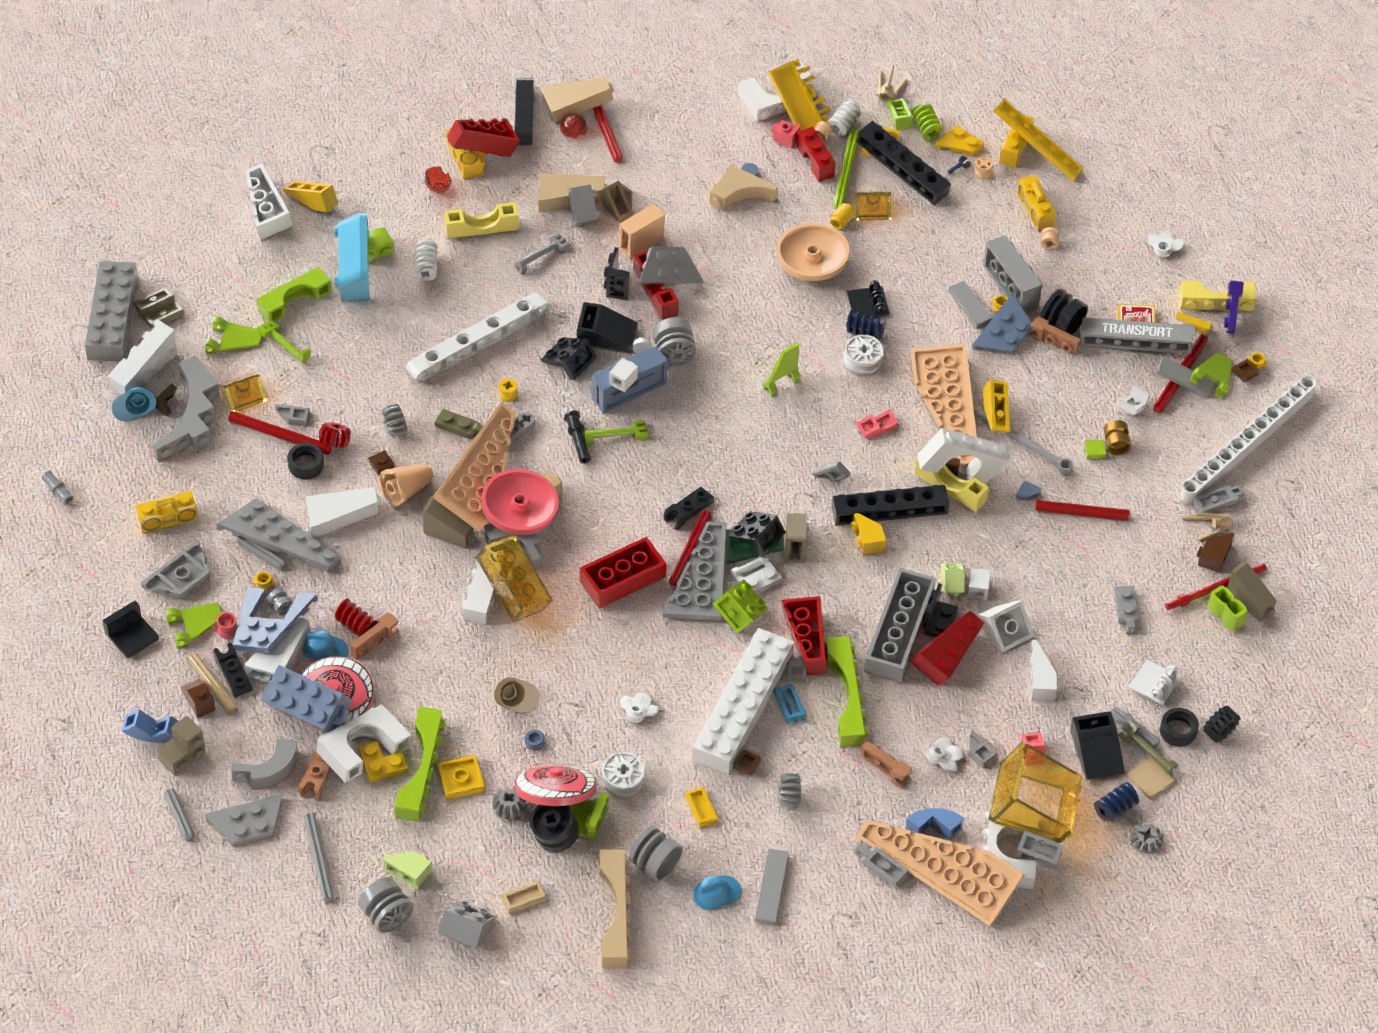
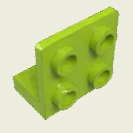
(740, 605)
(590, 815)

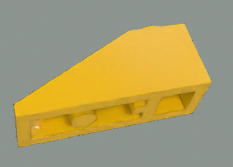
(313, 195)
(997, 405)

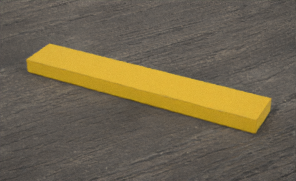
(1038, 139)

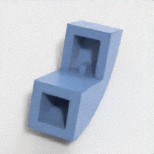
(145, 728)
(942, 820)

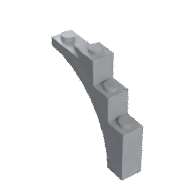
(191, 428)

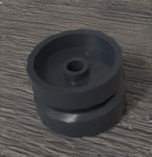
(554, 827)

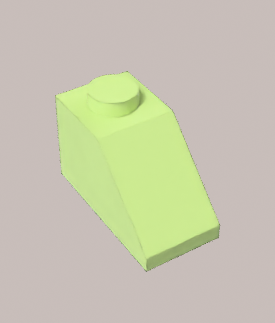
(953, 578)
(408, 867)

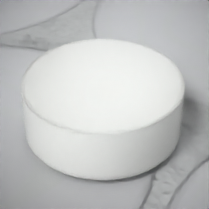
(641, 344)

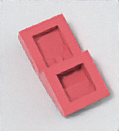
(879, 425)

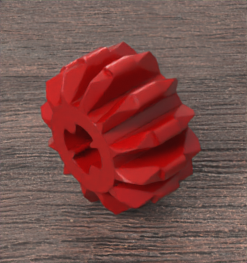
(334, 435)

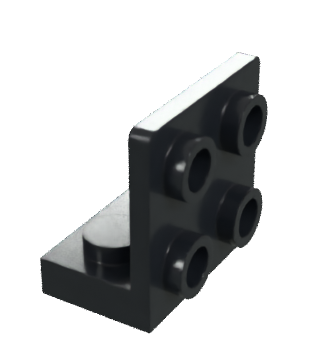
(616, 279)
(572, 353)
(760, 529)
(938, 614)
(129, 630)

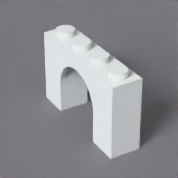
(762, 104)
(949, 444)
(375, 723)
(993, 835)

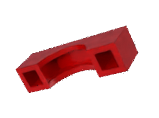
(663, 299)

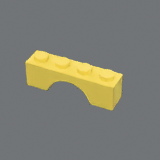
(501, 219)
(1196, 297)
(968, 492)

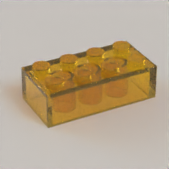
(514, 578)

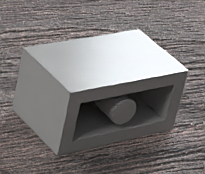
(583, 204)

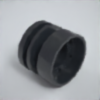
(1064, 311)

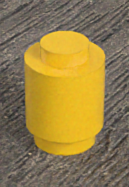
(842, 216)

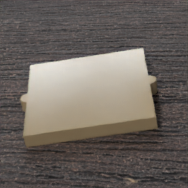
(1150, 777)

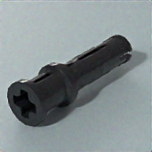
(576, 430)

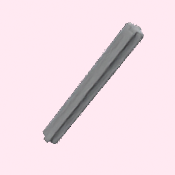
(319, 858)

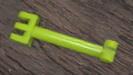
(271, 329)
(638, 429)

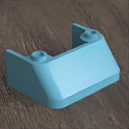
(353, 258)

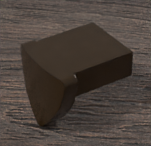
(163, 398)

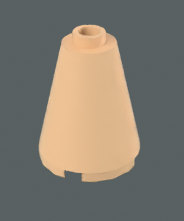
(404, 482)

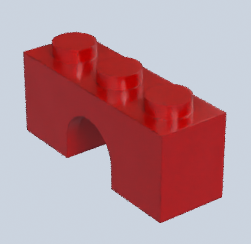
(811, 145)

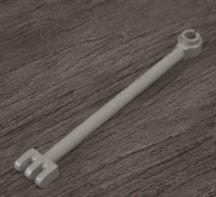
(1064, 465)

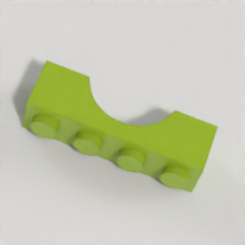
(311, 284)

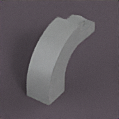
(530, 543)
(271, 771)

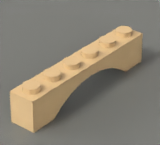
(614, 943)

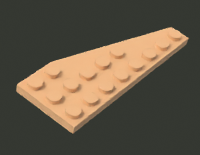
(945, 387)
(480, 462)
(961, 873)

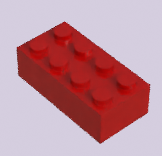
(622, 572)

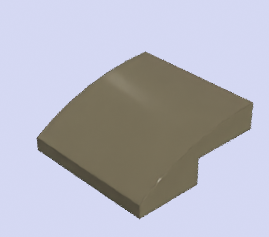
(158, 306)

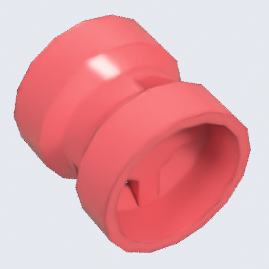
(227, 625)

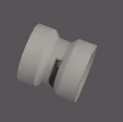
(280, 601)

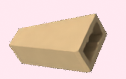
(576, 96)
(554, 189)

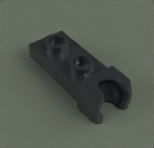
(688, 507)
(233, 671)

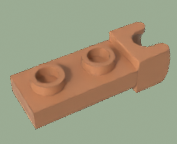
(1044, 331)
(375, 635)
(887, 764)
(314, 777)

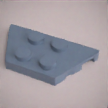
(1005, 329)

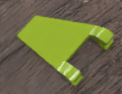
(233, 338)
(786, 365)
(1217, 369)
(195, 619)

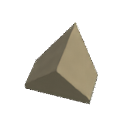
(618, 200)

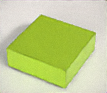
(1095, 449)

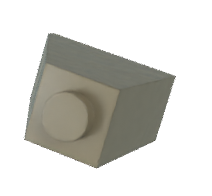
(445, 525)
(795, 537)
(1251, 592)

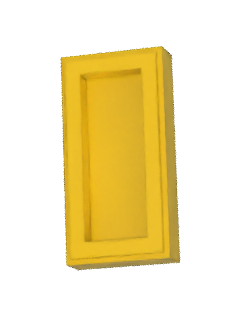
(701, 807)

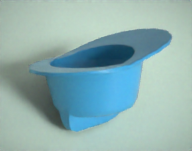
(133, 404)
(323, 645)
(716, 892)

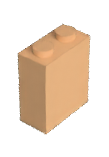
(641, 230)

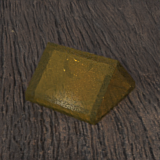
(872, 205)
(243, 391)

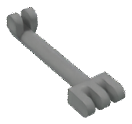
(557, 242)

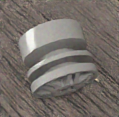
(675, 340)
(655, 853)
(385, 905)

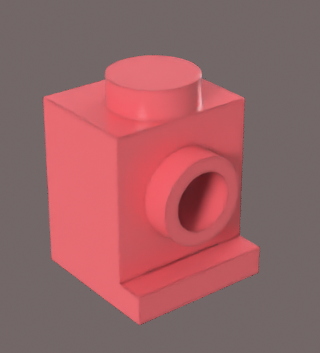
(785, 133)

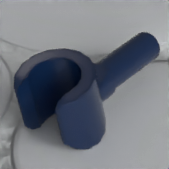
(960, 164)

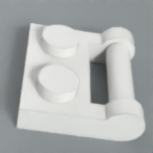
(761, 579)

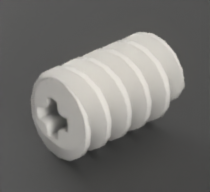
(845, 117)
(426, 260)

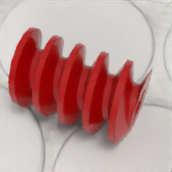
(354, 618)

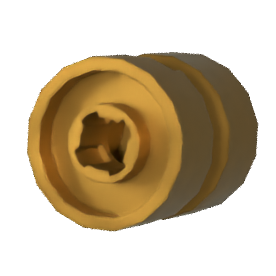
(1117, 437)

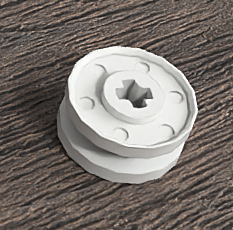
(863, 354)
(623, 774)

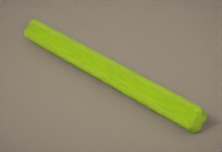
(846, 169)

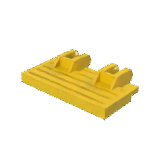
(798, 96)

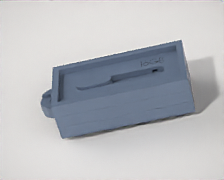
(651, 375)
(306, 700)

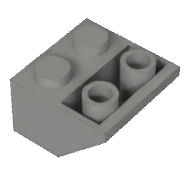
(466, 923)

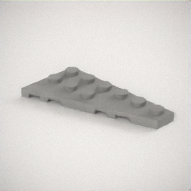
(276, 533)
(701, 578)

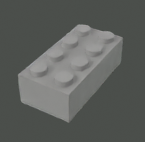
(1012, 273)

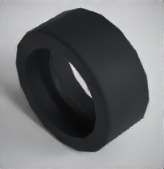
(301, 450)
(1179, 739)

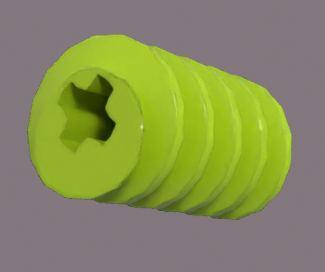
(927, 122)

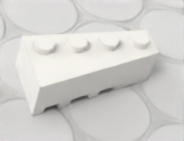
(268, 207)
(144, 360)

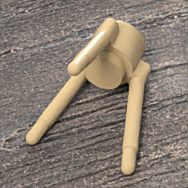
(886, 91)
(1219, 521)

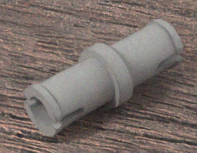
(57, 487)

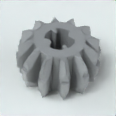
(394, 420)
(789, 789)
(508, 803)

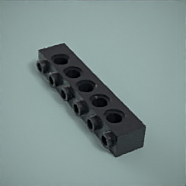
(903, 162)
(891, 504)

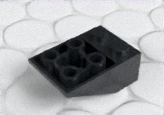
(606, 327)
(1097, 745)

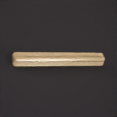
(212, 683)

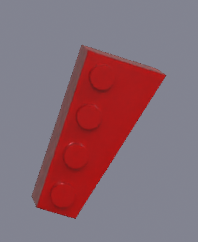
(484, 136)
(806, 627)
(947, 649)

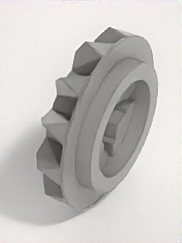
(1152, 844)

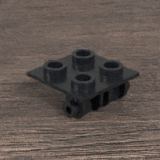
(868, 300)

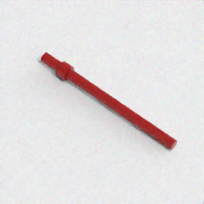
(1185, 599)

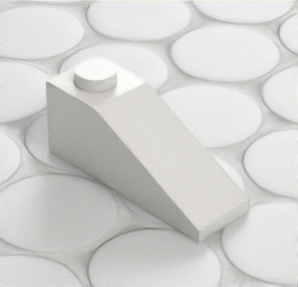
(1043, 676)

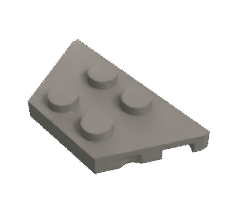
(669, 266)
(180, 573)
(247, 821)

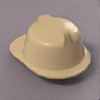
(516, 695)

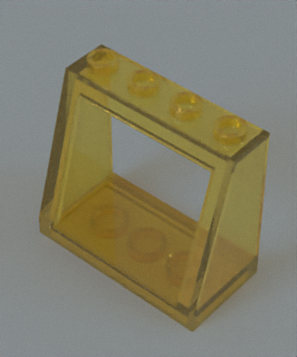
(1036, 766)

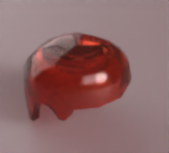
(573, 125)
(437, 180)

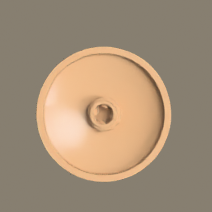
(812, 252)

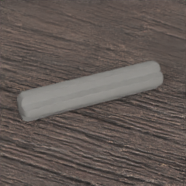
(262, 553)
(1121, 717)
(179, 814)

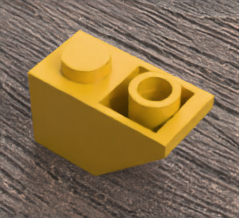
(869, 535)

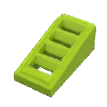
(900, 116)

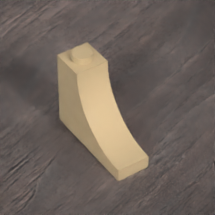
(739, 186)

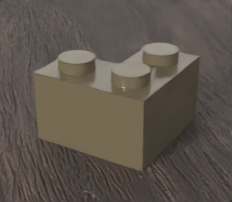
(184, 747)

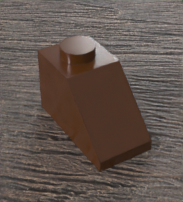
(1215, 552)
(199, 697)

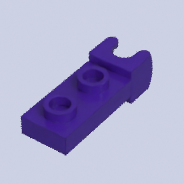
(1235, 291)

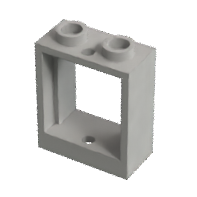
(1044, 854)

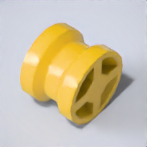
(510, 394)

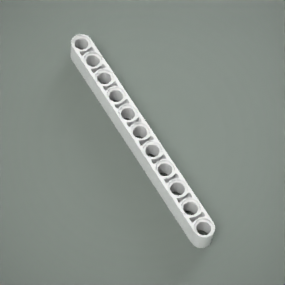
(1248, 439)

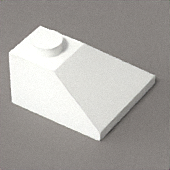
(1007, 625)

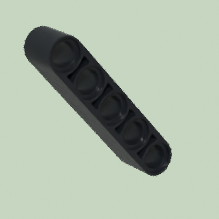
(524, 110)

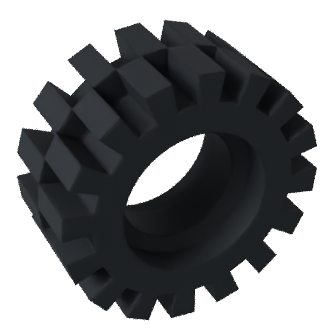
(1221, 724)

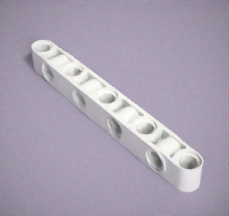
(478, 336)

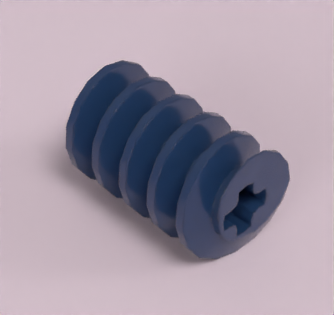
(865, 326)
(1116, 802)

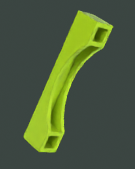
(840, 659)
(411, 797)

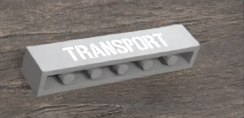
(1137, 335)

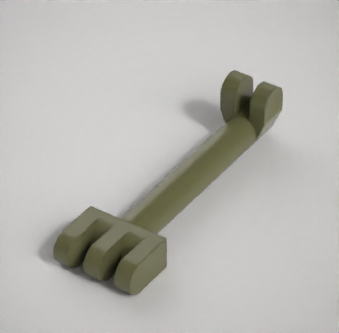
(1132, 734)

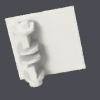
(1155, 681)

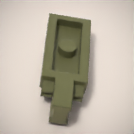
(457, 424)

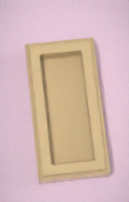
(523, 897)

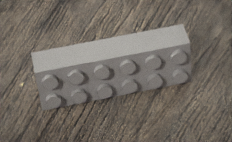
(111, 311)
(899, 625)

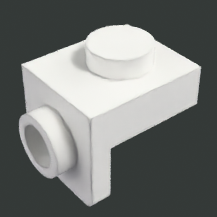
(1135, 401)

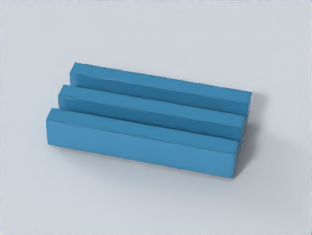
(793, 716)

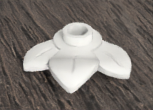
(1164, 244)
(638, 707)
(945, 754)

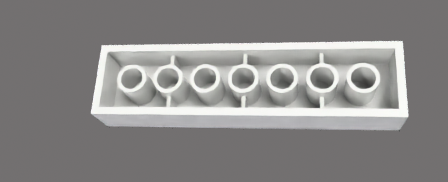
(742, 701)

